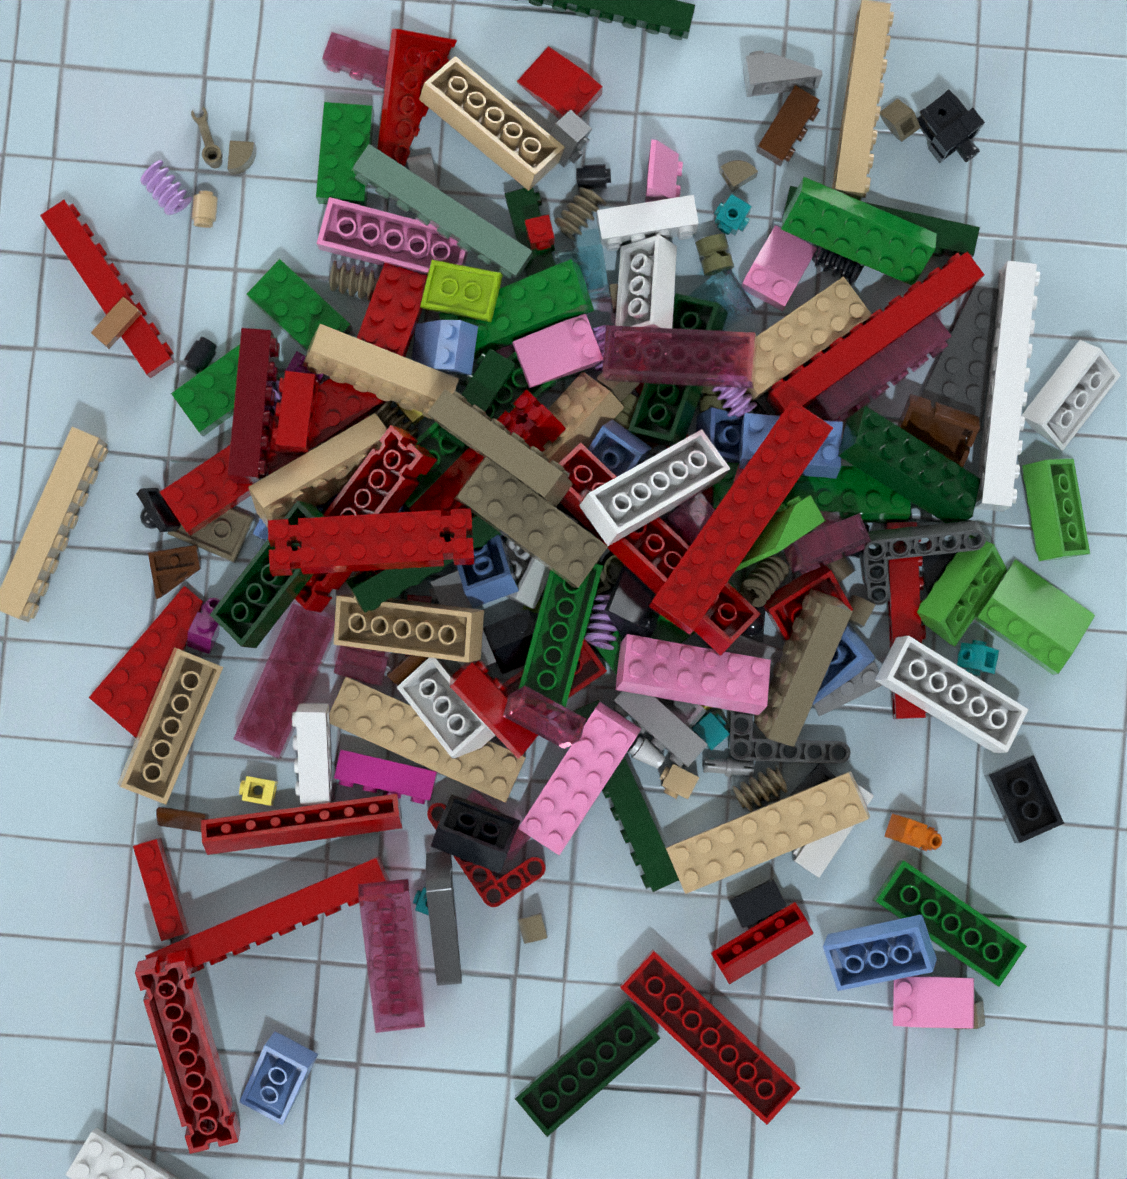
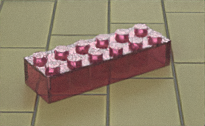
(680, 356)
(885, 367)
(286, 681)
(391, 955)

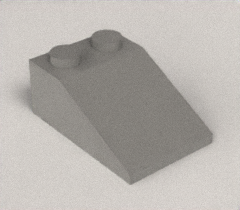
(775, 74)

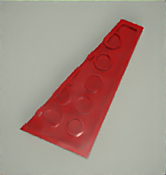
(411, 63)
(134, 680)

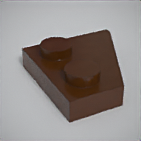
(173, 567)

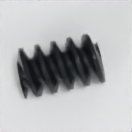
(839, 264)

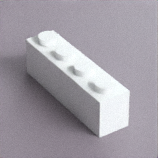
(313, 754)
(818, 854)

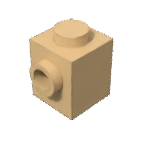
(678, 781)

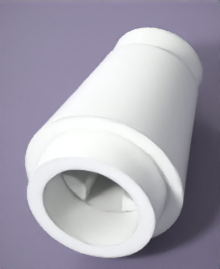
(646, 752)

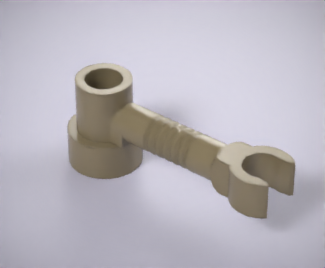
(210, 150)

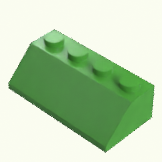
(1055, 509)
(962, 592)

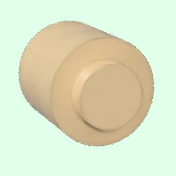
(204, 209)

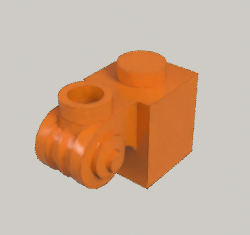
(913, 833)

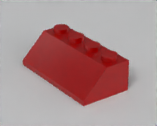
(488, 702)

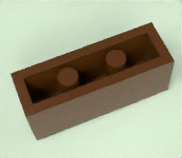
(789, 126)

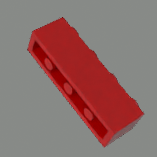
(160, 889)
(762, 943)

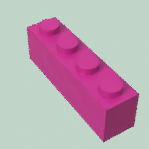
(385, 775)

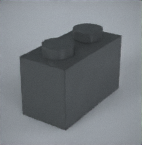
(573, 135)

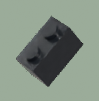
(757, 904)

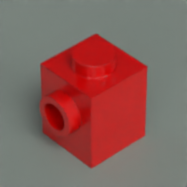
(540, 232)

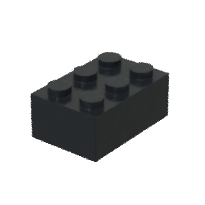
(1024, 799)

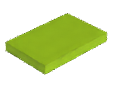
(461, 290)

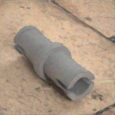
(728, 766)

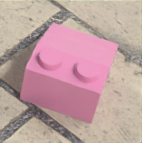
(662, 173)
(778, 268)
(558, 351)
(934, 1002)

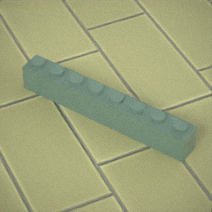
(442, 212)

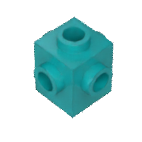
(736, 208)
(977, 658)

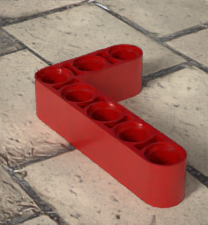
(491, 881)

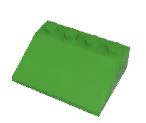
(784, 528)
(1035, 617)

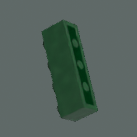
(484, 386)

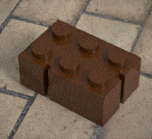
(940, 427)

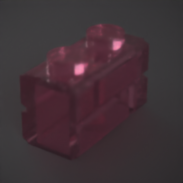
(362, 665)

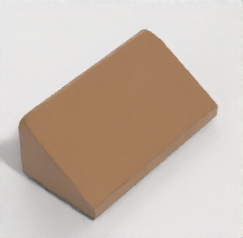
(116, 322)

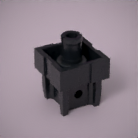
(952, 130)

